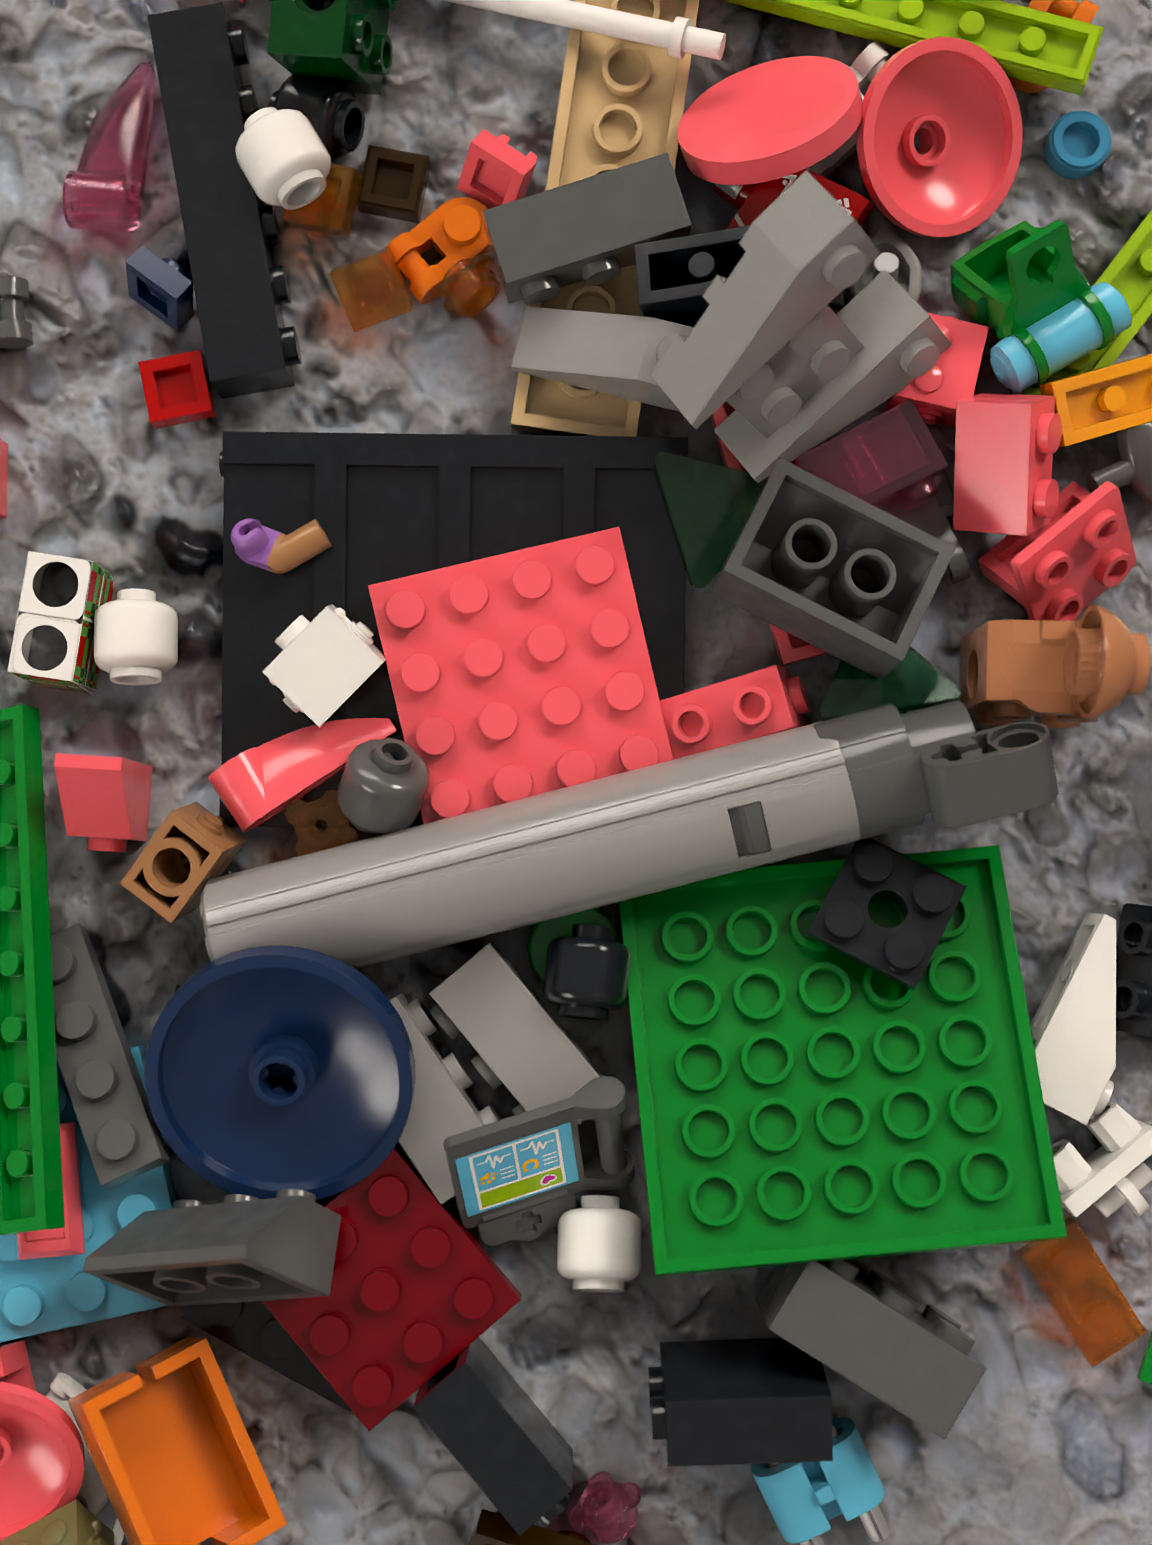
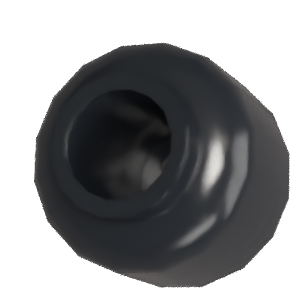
(330, 109)
(586, 973)

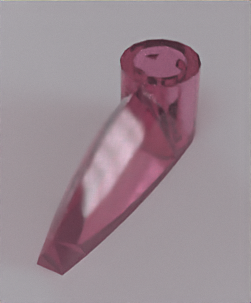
(113, 166)

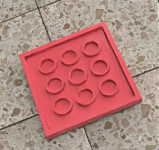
(521, 672)

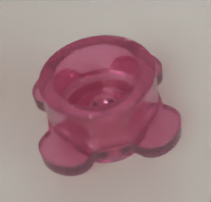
(606, 1508)

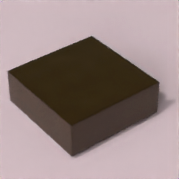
(394, 184)

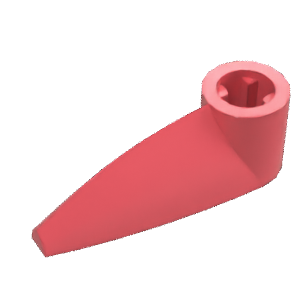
(289, 767)

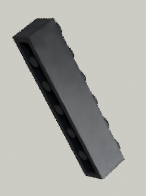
(221, 214)

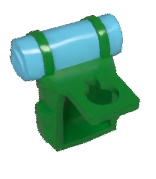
(1035, 303)

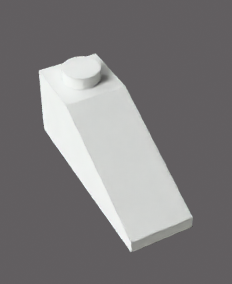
(1078, 1024)

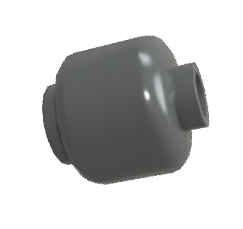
(383, 786)

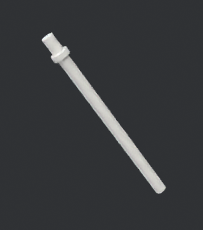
(675, 36)

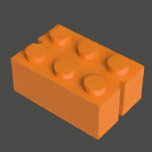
(177, 1452)

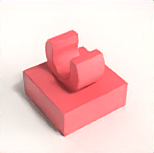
(495, 171)

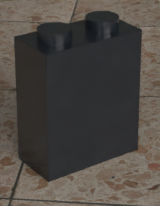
(740, 1403)
(499, 1437)

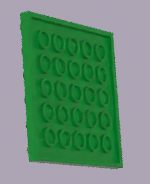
(819, 1102)

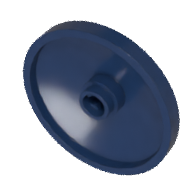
(280, 1073)

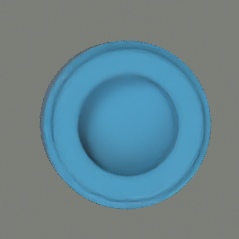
(1077, 144)

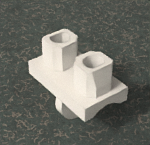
(1112, 1172)

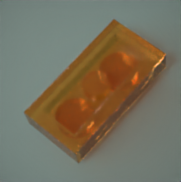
(1082, 1294)

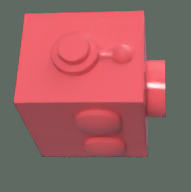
(952, 375)

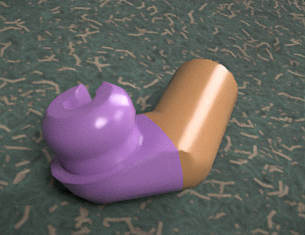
(275, 550)

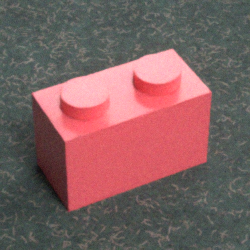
(1005, 463)

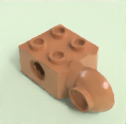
(1051, 669)

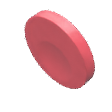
(770, 120)

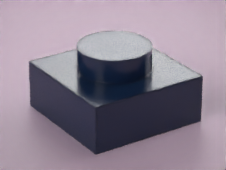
(160, 287)

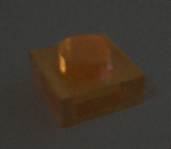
(333, 208)
(371, 289)

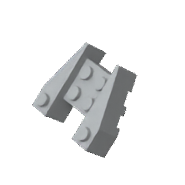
(781, 349)

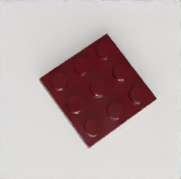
(401, 1294)

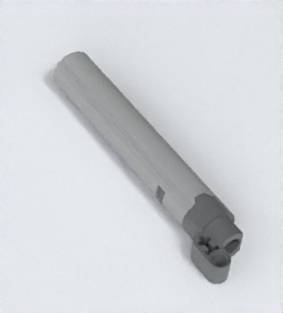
(634, 834)

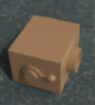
(181, 859)

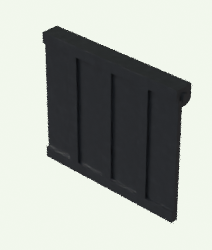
(414, 508)

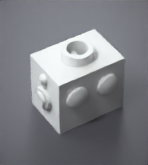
(323, 662)

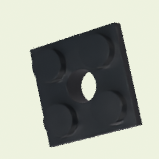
(920, 893)

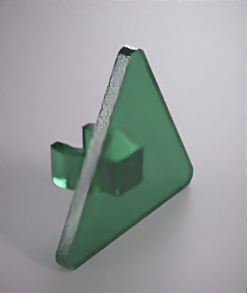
(706, 510)
(908, 687)

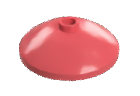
(966, 134)
(38, 1458)

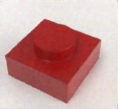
(177, 389)

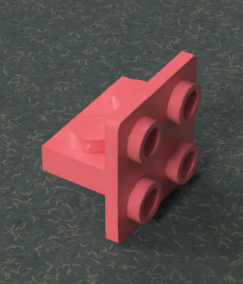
(1070, 559)

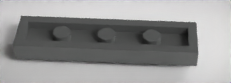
(100, 1065)

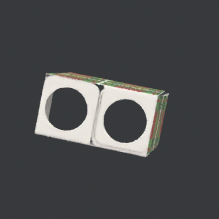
(79, 661)

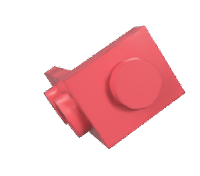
(735, 711)

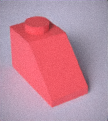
(104, 799)

